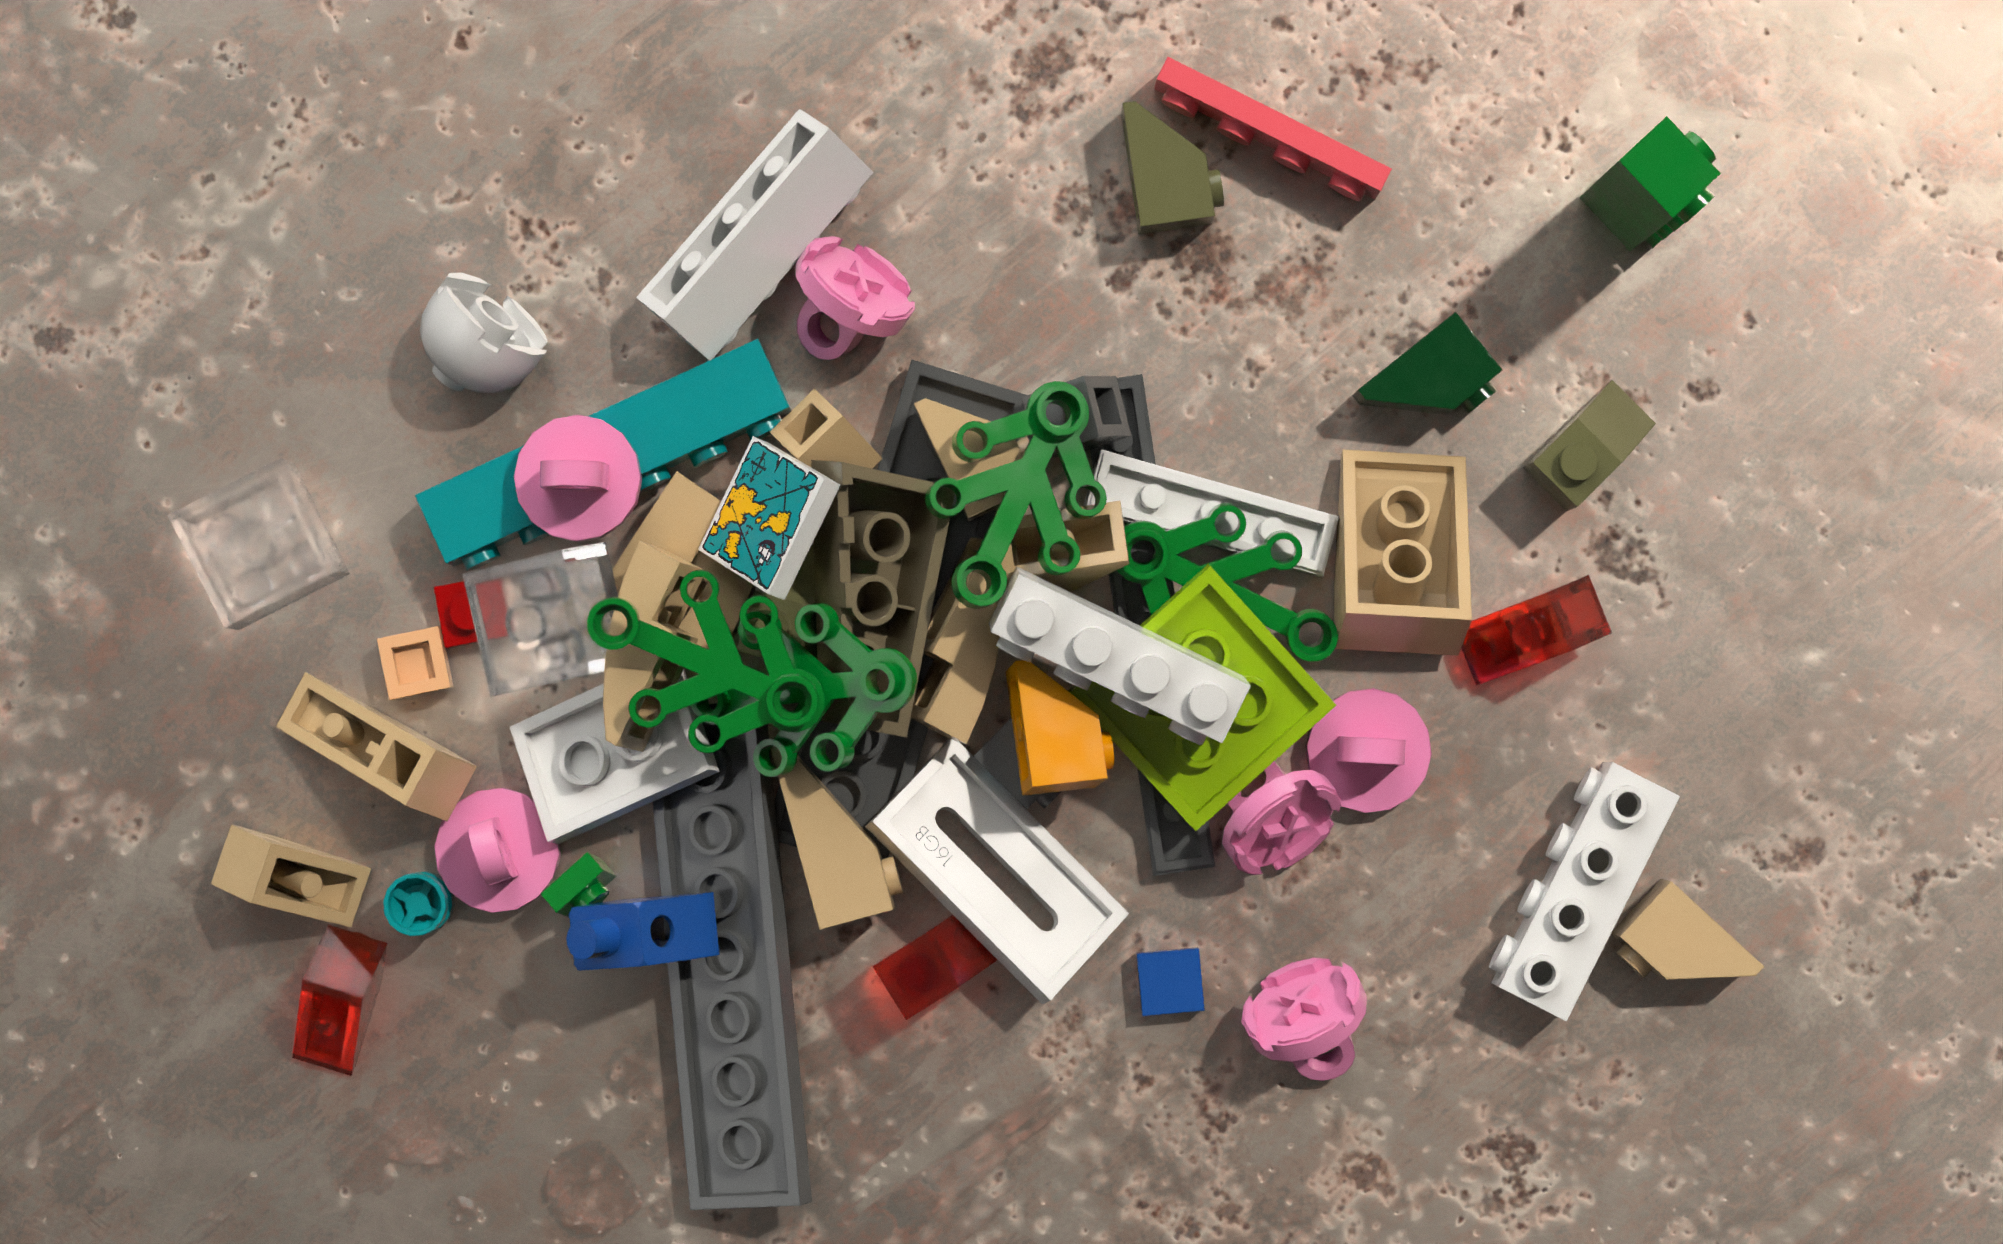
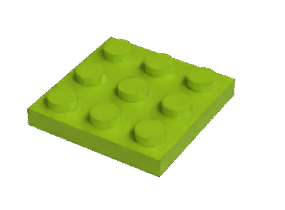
(1273, 716)

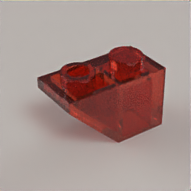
(1534, 630)
(932, 965)

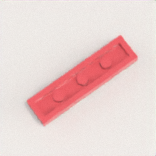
(1293, 142)

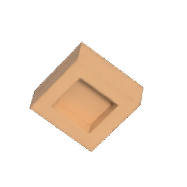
(415, 663)

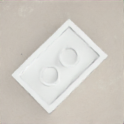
(588, 781)

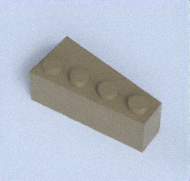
(878, 570)

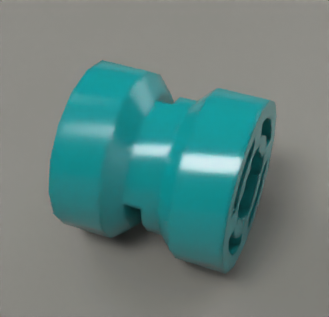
(410, 908)

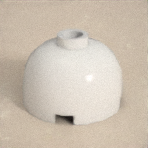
(478, 340)

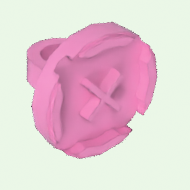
(853, 289)
(577, 478)
(1370, 749)
(1280, 820)
(495, 851)
(1306, 1013)

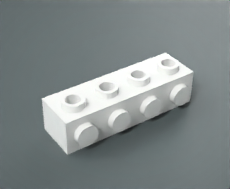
(755, 234)
(1119, 655)
(1583, 889)

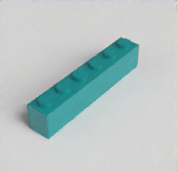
(664, 425)

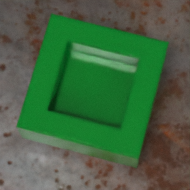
(580, 885)

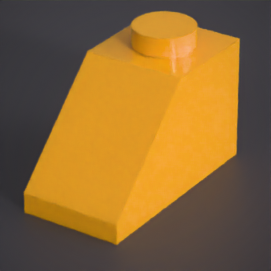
(1054, 734)

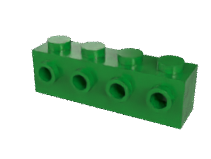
(1654, 186)

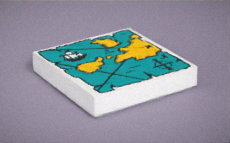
(769, 517)

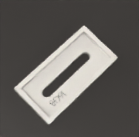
(1079, 904)

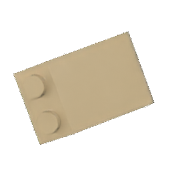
(1402, 553)

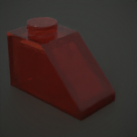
(338, 999)

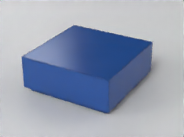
(1170, 981)

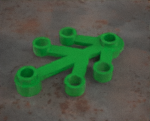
(1024, 486)
(1169, 565)
(717, 667)
(856, 683)

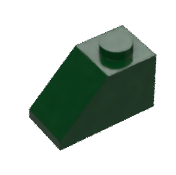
(1435, 374)

